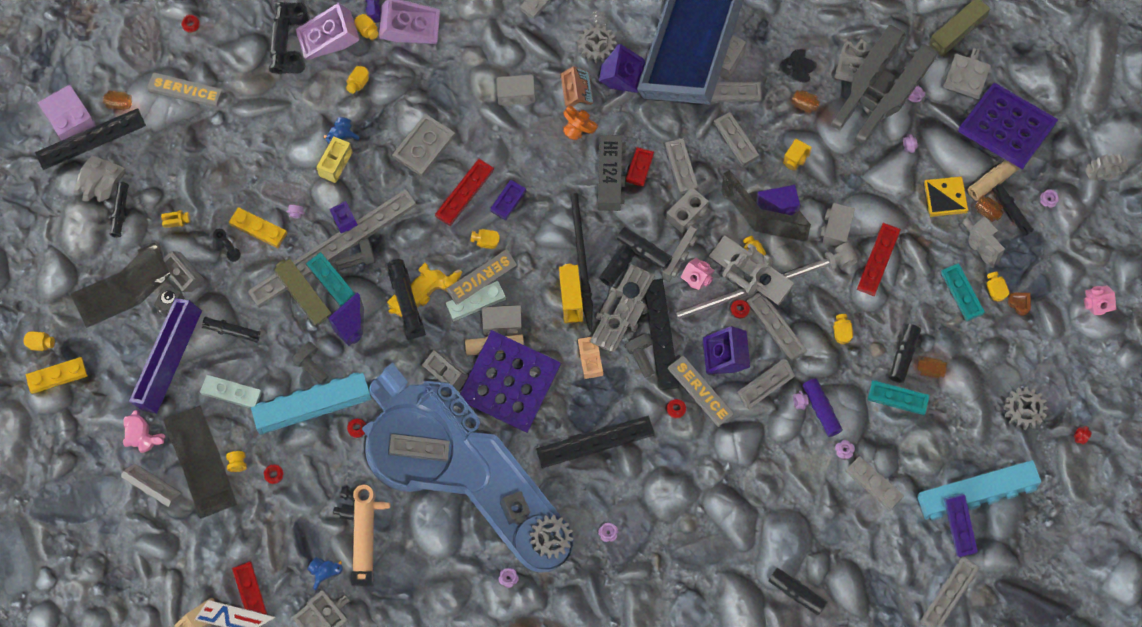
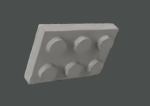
(423, 145)

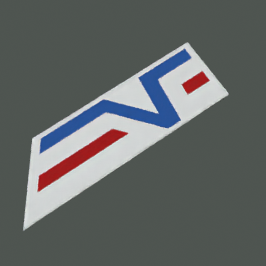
(230, 616)

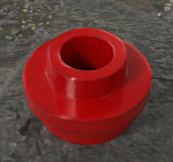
(188, 20)
(740, 314)
(676, 414)
(356, 433)
(1082, 435)
(269, 470)

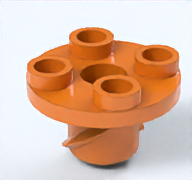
(578, 123)

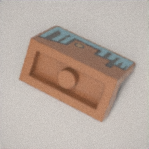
(576, 86)

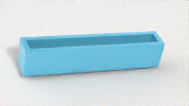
(310, 403)
(982, 489)

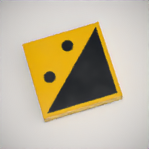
(946, 196)

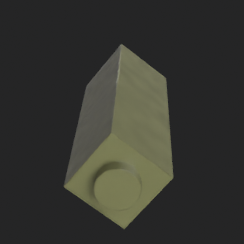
(959, 27)
(302, 292)

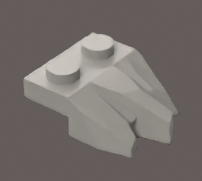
(851, 59)
(98, 179)

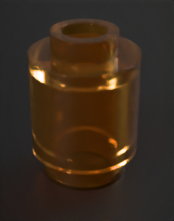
(117, 100)
(805, 101)
(989, 208)
(932, 367)

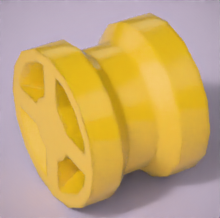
(236, 461)

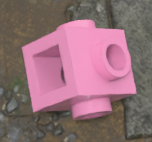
(698, 274)
(1100, 300)

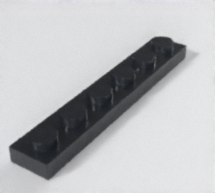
(90, 139)
(661, 334)
(595, 441)

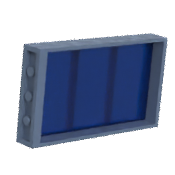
(689, 50)

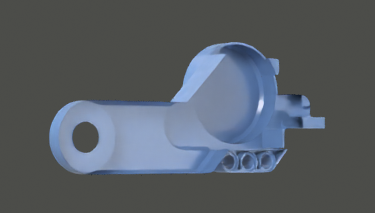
(475, 463)

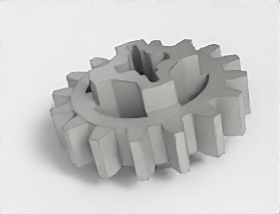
(605, 41)
(1106, 167)
(1030, 414)
(562, 542)

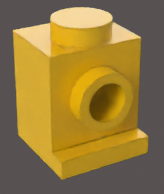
(796, 154)

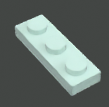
(484, 297)

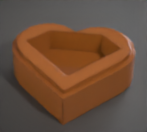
(1020, 302)

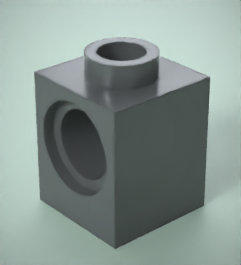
(516, 499)

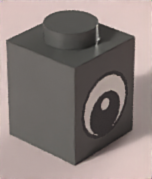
(166, 300)

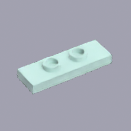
(230, 392)

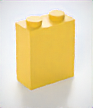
(571, 293)

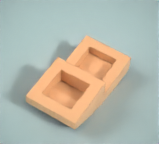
(590, 358)

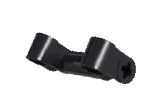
(282, 59)
(401, 284)

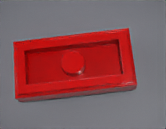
(640, 166)

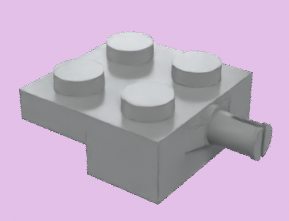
(967, 75)
(983, 240)
(322, 612)

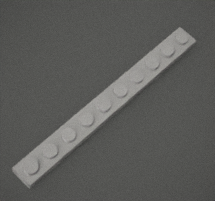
(338, 244)

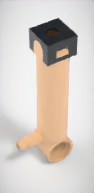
(364, 536)

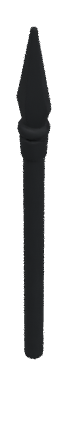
(585, 286)

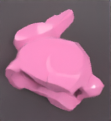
(138, 433)

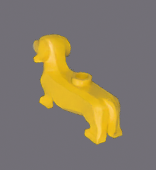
(424, 285)

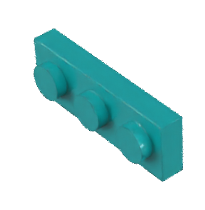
(330, 279)
(962, 292)
(898, 397)

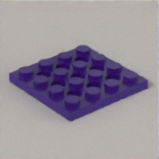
(996, 126)
(487, 360)

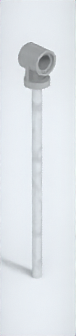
(843, 255)

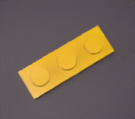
(258, 227)
(56, 375)

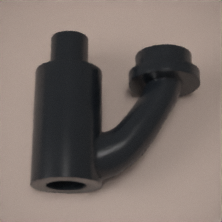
(220, 241)
(345, 511)

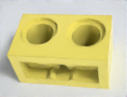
(334, 159)

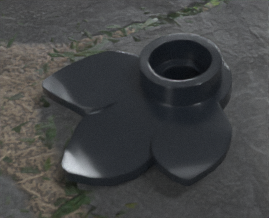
(801, 66)

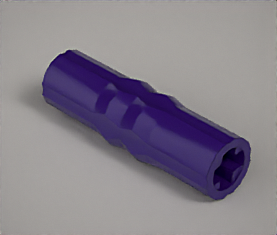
(822, 407)

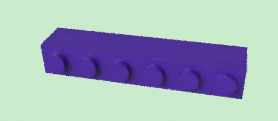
(165, 356)

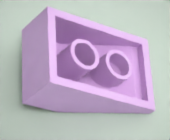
(408, 22)
(327, 32)
(66, 113)

